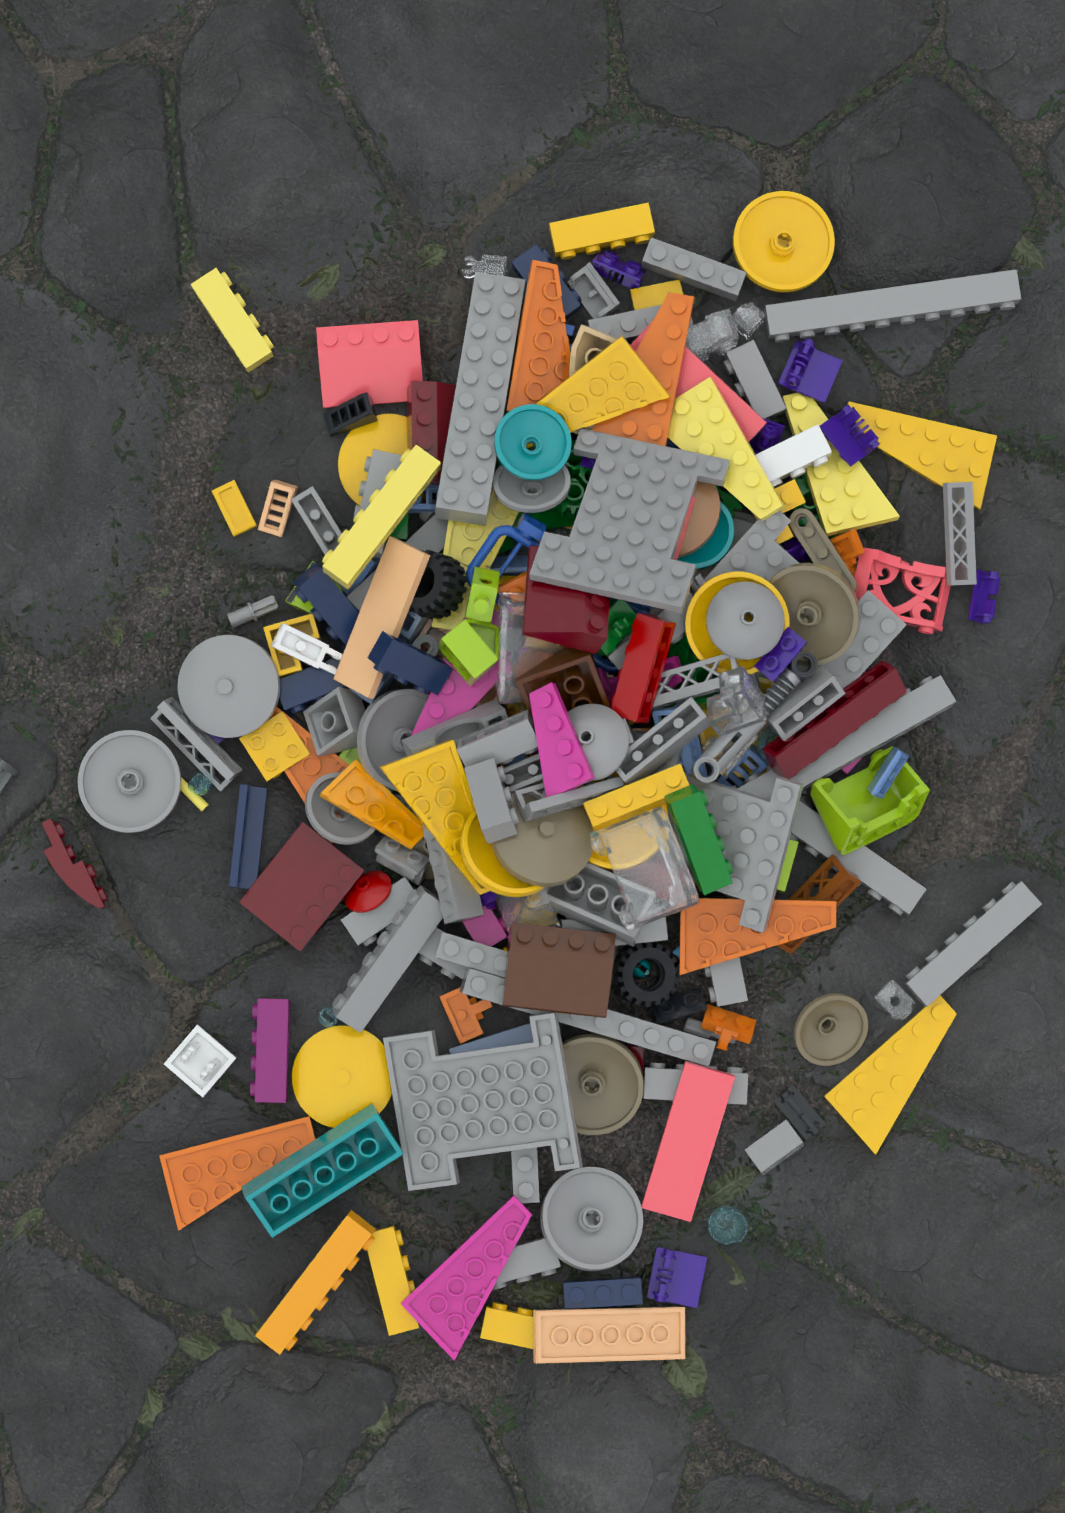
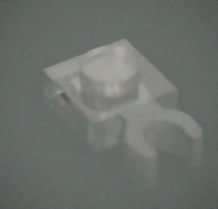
(489, 264)

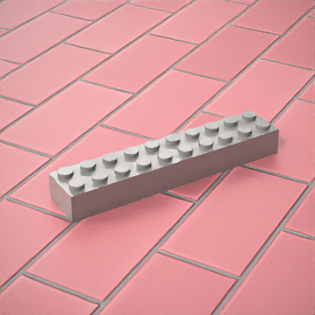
(480, 398)

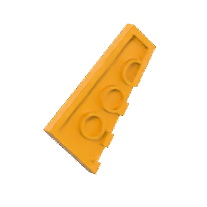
(374, 805)

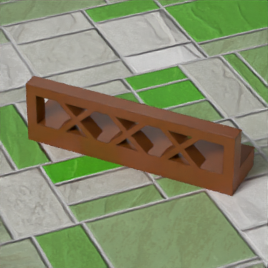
(830, 890)

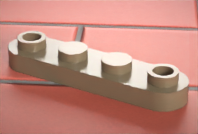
(819, 545)

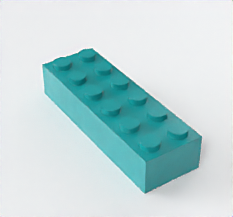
(322, 1170)

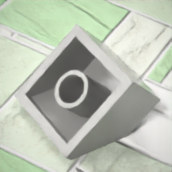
(335, 721)

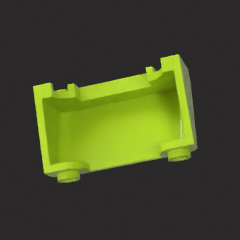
(857, 816)

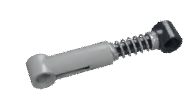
(740, 738)

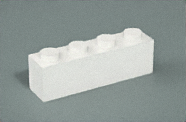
(795, 455)

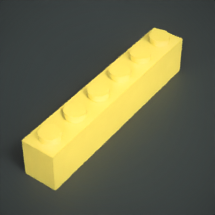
(381, 516)

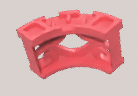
(870, 568)

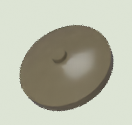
(820, 609)
(546, 848)
(603, 1083)

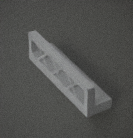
(959, 533)
(698, 689)
(199, 741)
(562, 801)

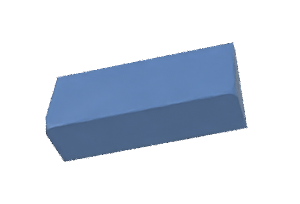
(516, 567)
(887, 772)

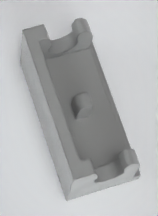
(593, 292)
(774, 1147)

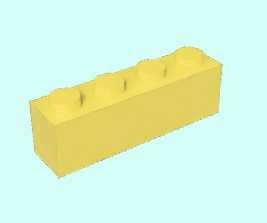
(232, 319)

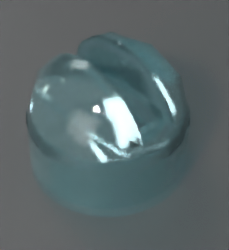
(199, 784)
(323, 1021)

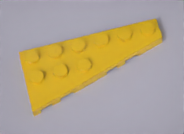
(605, 388)
(882, 1083)

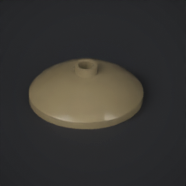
(836, 1038)

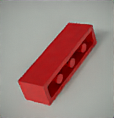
(642, 667)

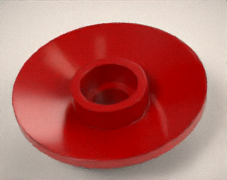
(368, 891)

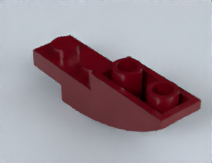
(76, 875)

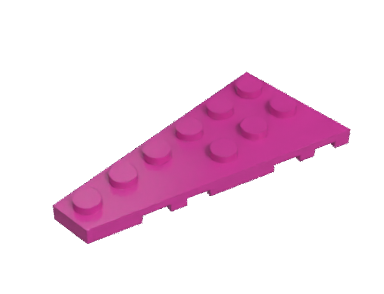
(456, 695)
(457, 1290)

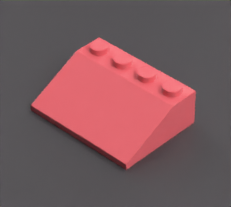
(370, 360)

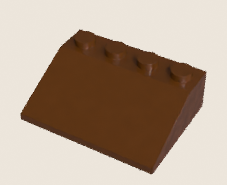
(574, 676)
(558, 970)

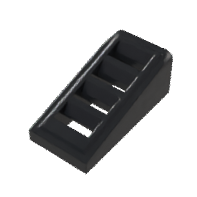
(361, 419)

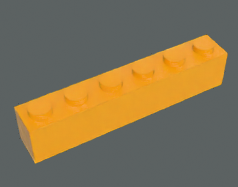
(315, 1282)

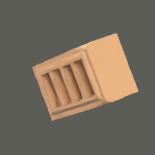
(286, 487)

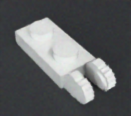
(304, 648)

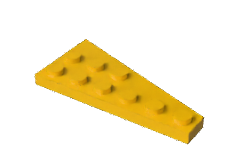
(932, 448)
(439, 796)

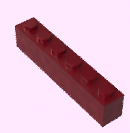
(861, 702)

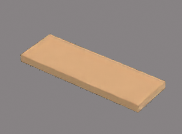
(382, 610)
(608, 1334)

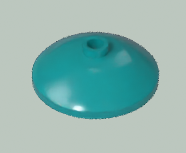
(534, 426)
(716, 546)

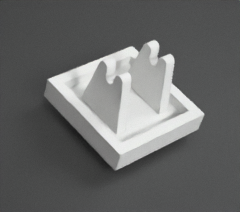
(200, 1061)

